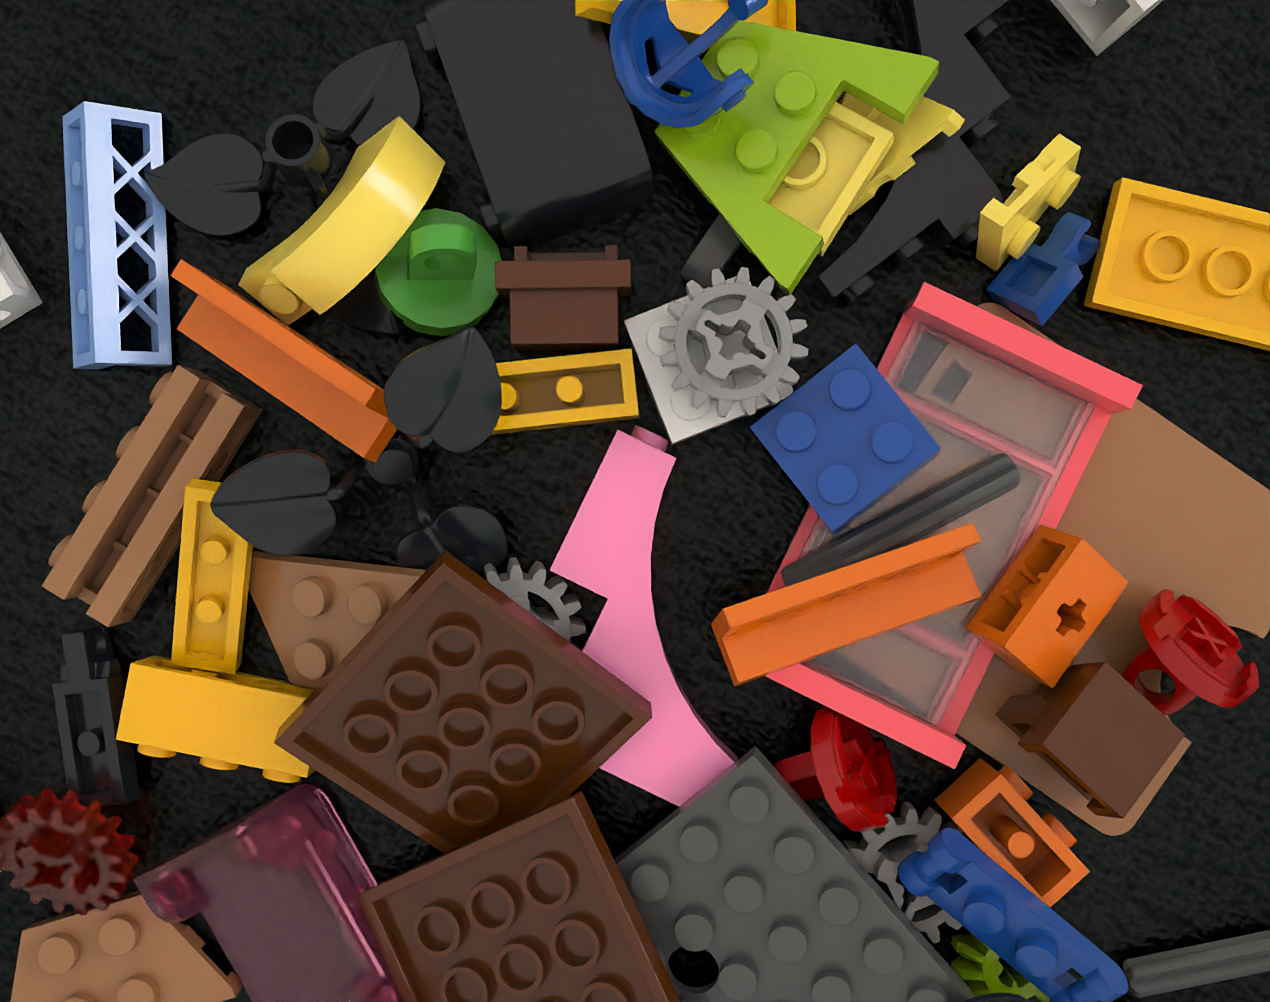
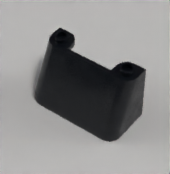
(540, 115)

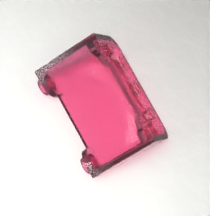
(281, 902)

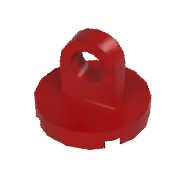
(1194, 650)
(845, 770)

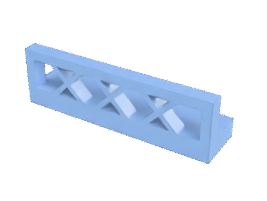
(92, 238)

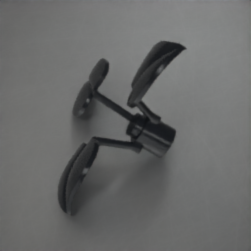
(219, 177)
(435, 394)

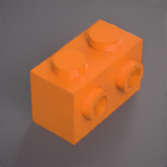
(1000, 822)

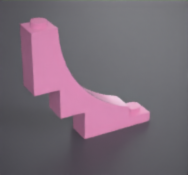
(611, 556)

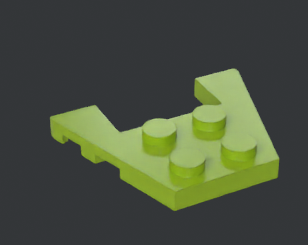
(749, 150)

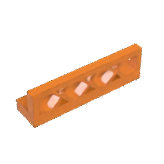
(286, 364)
(847, 605)

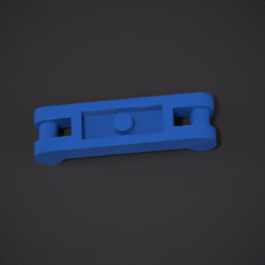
(1011, 920)

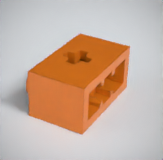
(1047, 604)

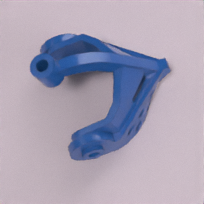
(676, 63)

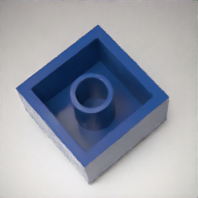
(846, 439)

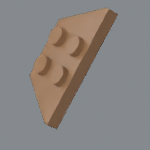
(321, 607)
(117, 958)

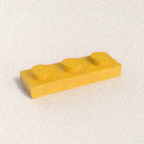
(209, 587)

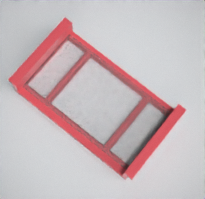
(978, 394)

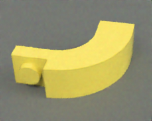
(351, 229)

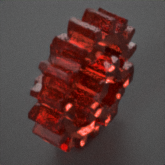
(65, 851)

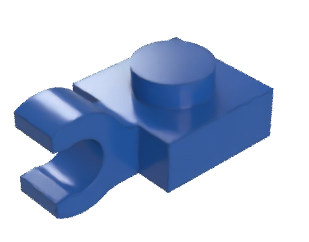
(1045, 274)

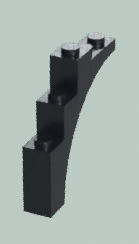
(947, 182)

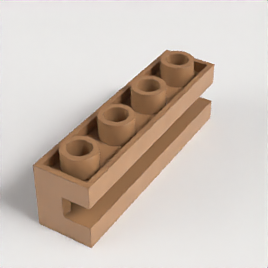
(138, 512)

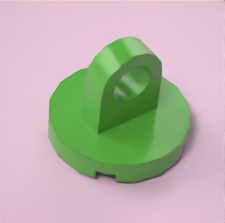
(440, 273)

